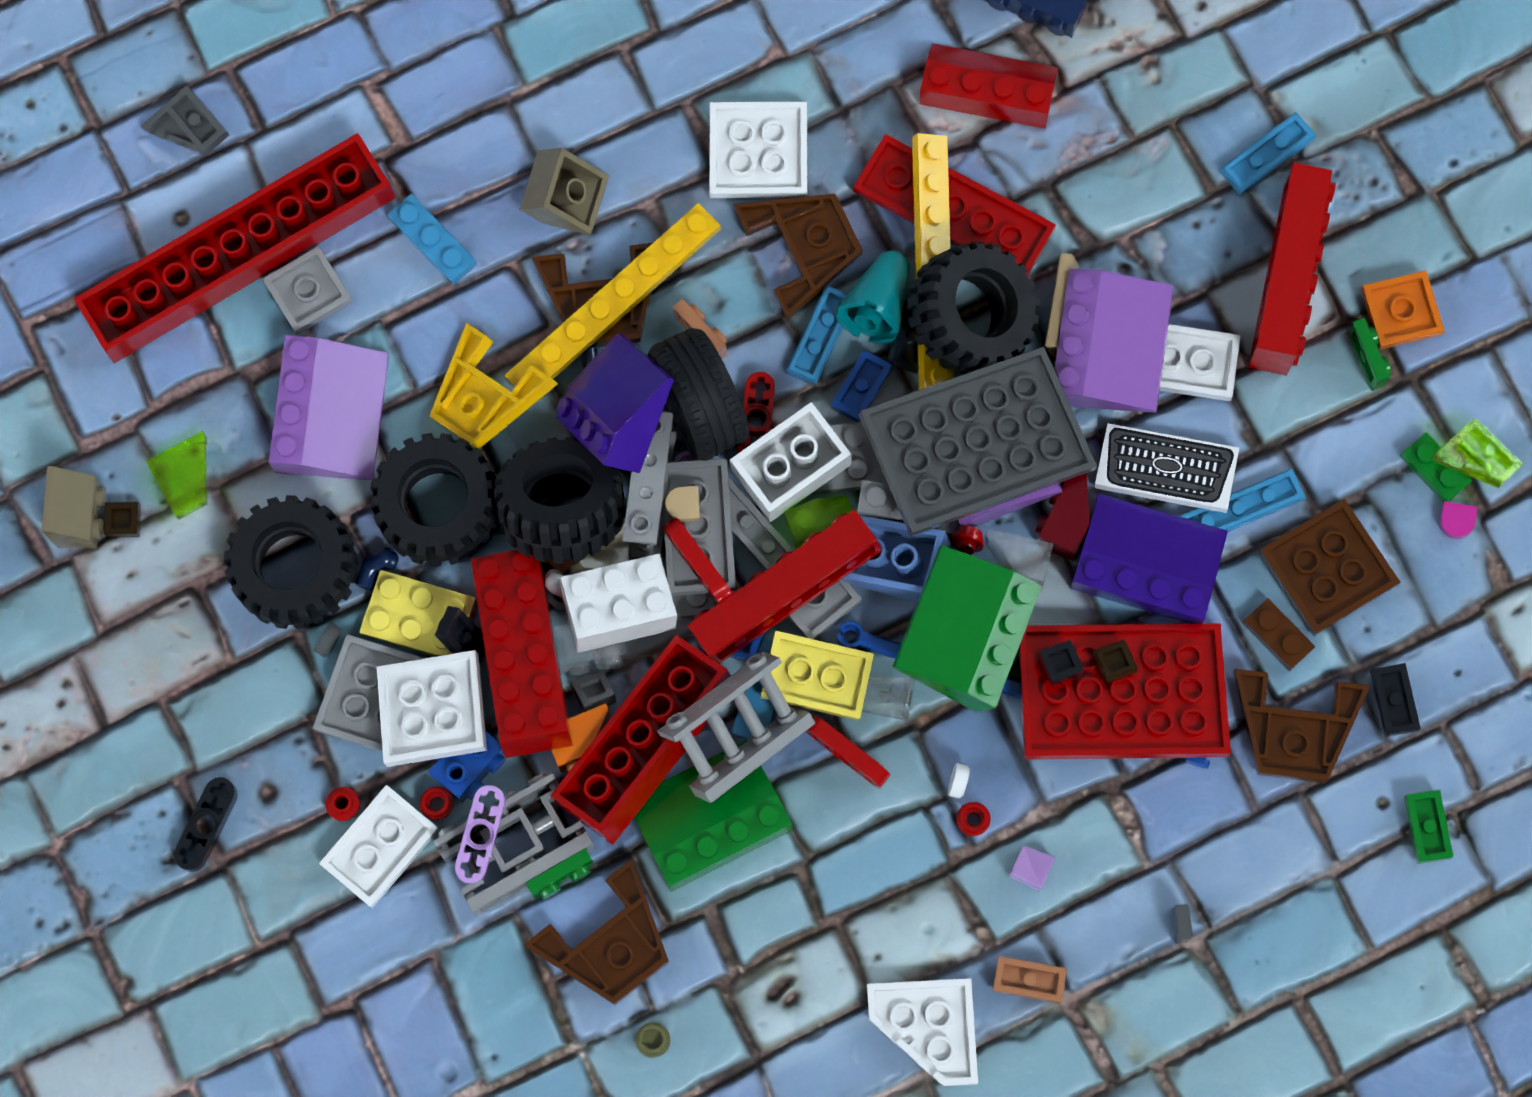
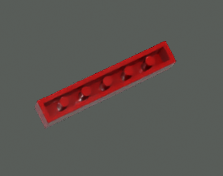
(785, 586)

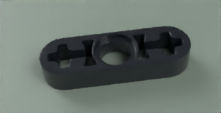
(186, 843)

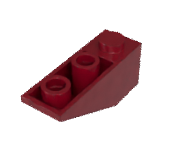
(1068, 518)

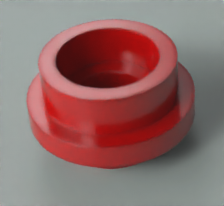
(968, 539)
(431, 794)
(973, 808)
(346, 813)

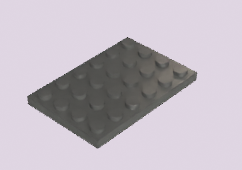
(977, 441)

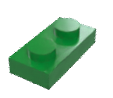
(1365, 345)
(1440, 479)
(1428, 826)
(572, 868)

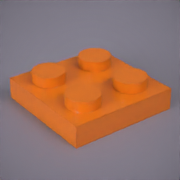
(1402, 309)

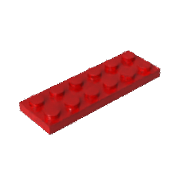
(973, 209)

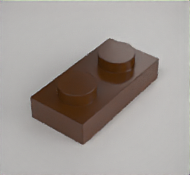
(1278, 634)

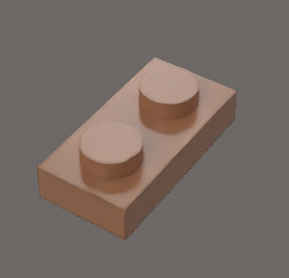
(693, 317)
(1029, 979)

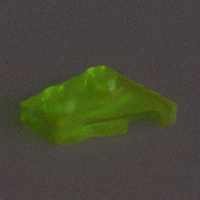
(1478, 455)
(183, 475)

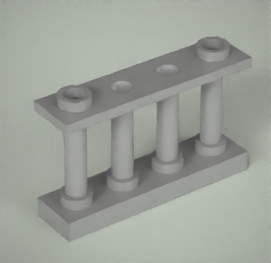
(645, 496)
(763, 742)

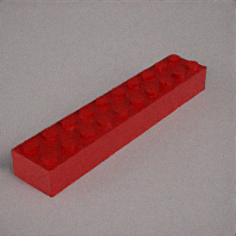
(235, 248)

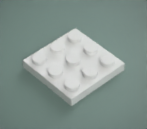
(758, 149)
(431, 708)

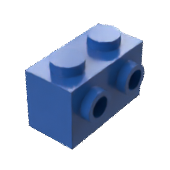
(464, 772)

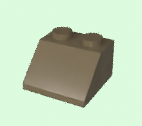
(564, 191)
(73, 508)

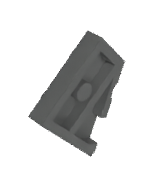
(187, 123)

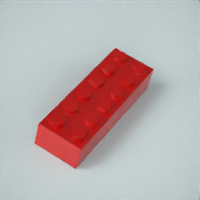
(1292, 269)
(521, 653)
(629, 754)

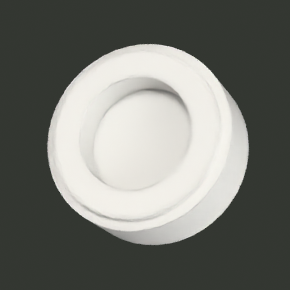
(958, 780)

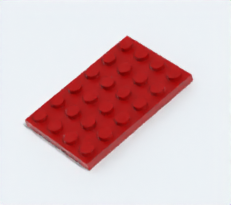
(1162, 711)

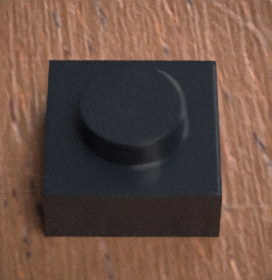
(1060, 662)

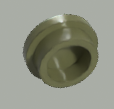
(652, 1040)

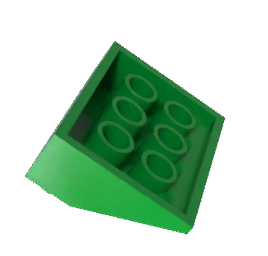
(967, 628)
(700, 836)

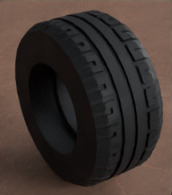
(702, 395)

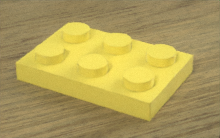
(409, 613)
(820, 675)

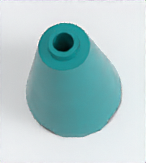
(877, 299)

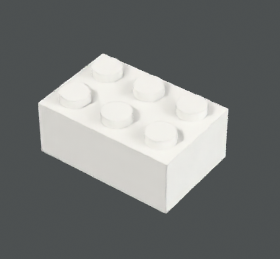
(790, 462)
(618, 603)

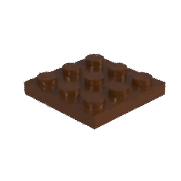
(1329, 567)

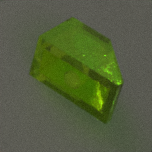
(814, 517)

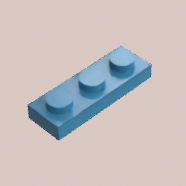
(432, 239)

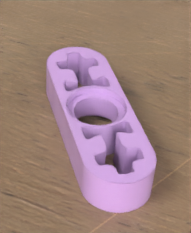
(478, 806)

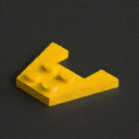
(474, 403)

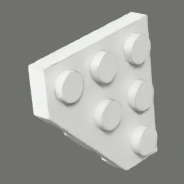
(930, 1024)

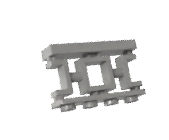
(525, 863)

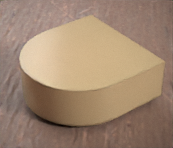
(684, 504)

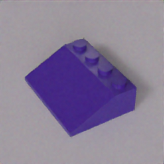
(616, 404)
(1149, 560)

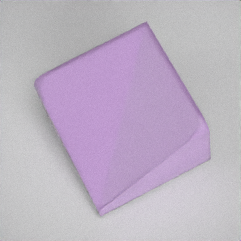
(1032, 868)

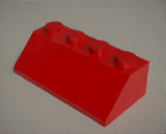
(988, 85)

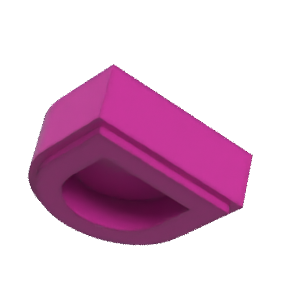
(1457, 519)

